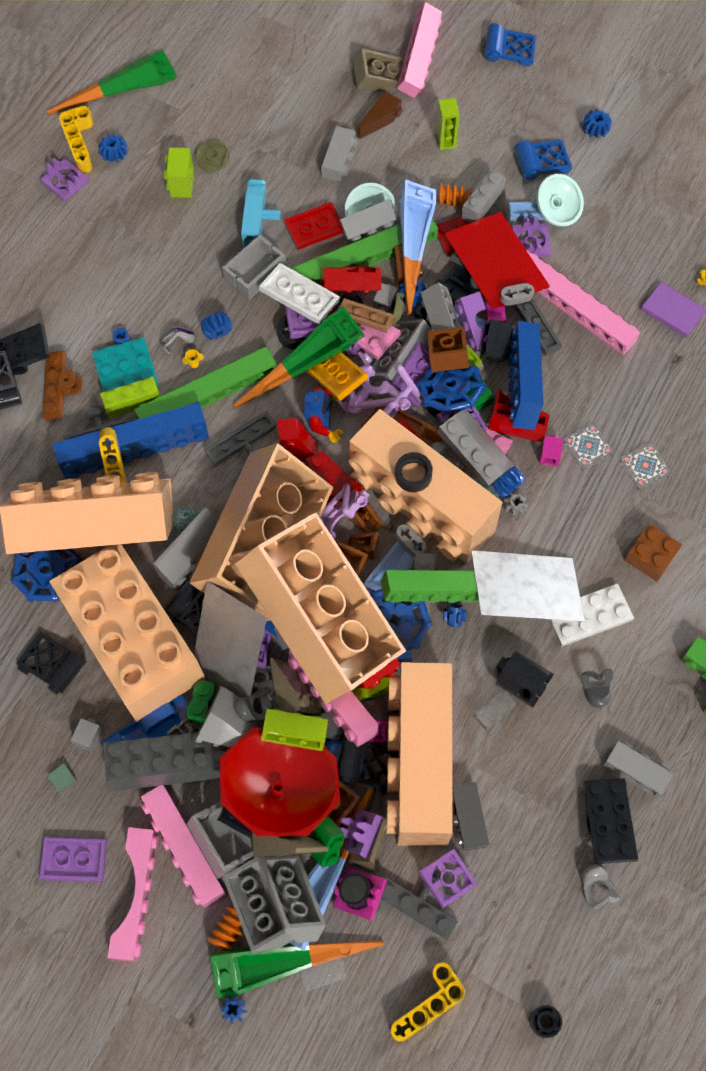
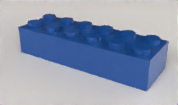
(525, 375)

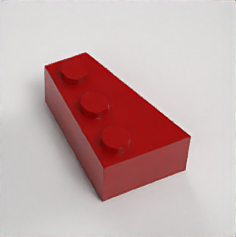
(350, 278)
(501, 423)
(295, 439)
(332, 474)

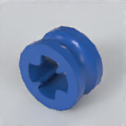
(124, 333)

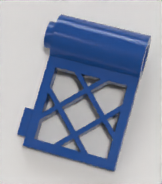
(498, 43)
(531, 160)

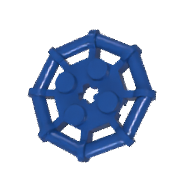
(451, 394)
(35, 575)
(408, 619)

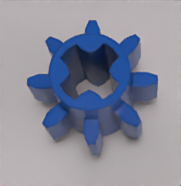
(454, 615)
(240, 1010)

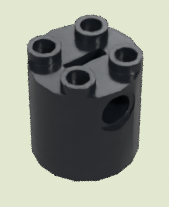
(522, 678)

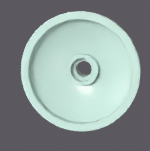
(565, 195)
(367, 196)

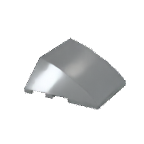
(222, 723)

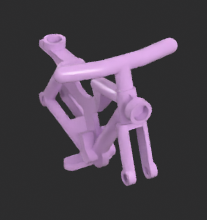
(357, 402)
(332, 514)

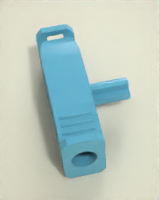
(255, 211)

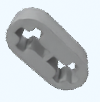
(517, 294)
(409, 541)

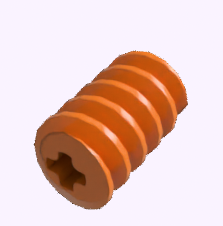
(453, 195)
(227, 930)

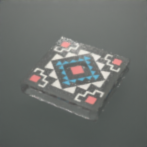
(588, 446)
(645, 466)

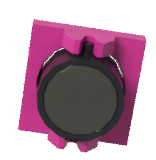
(357, 892)

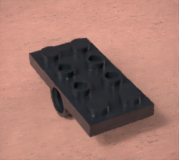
(458, 286)
(24, 348)
(610, 821)

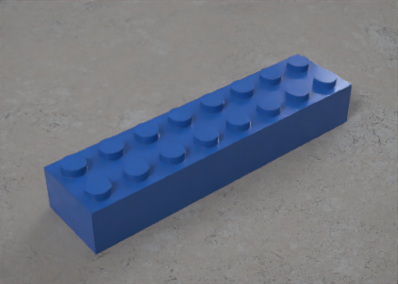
(135, 440)

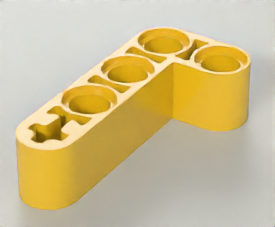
(72, 123)
(111, 464)
(425, 1008)

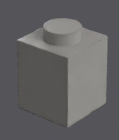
(385, 298)
(87, 734)

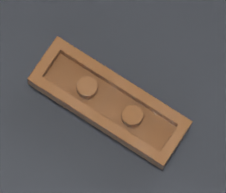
(368, 316)

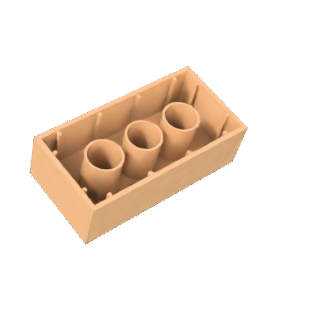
(266, 500)
(450, 509)
(87, 516)
(320, 607)
(127, 630)
(425, 754)

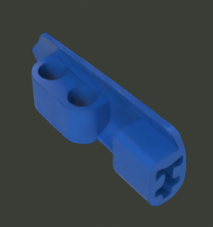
(155, 723)

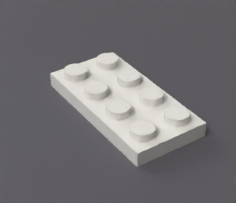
(299, 293)
(601, 612)

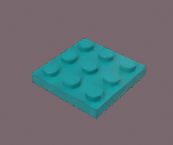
(124, 364)

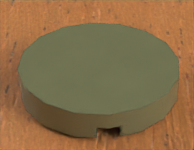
(212, 156)
(397, 308)

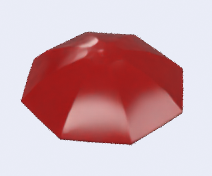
(278, 785)

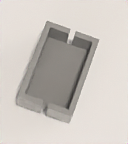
(253, 266)
(219, 843)

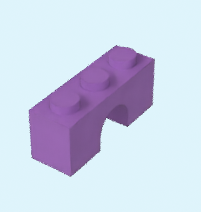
(467, 308)

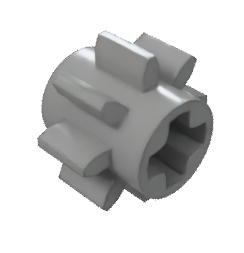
(517, 498)

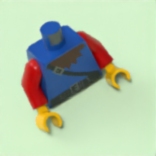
(318, 413)

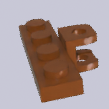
(57, 383)

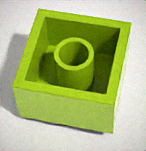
(179, 172)

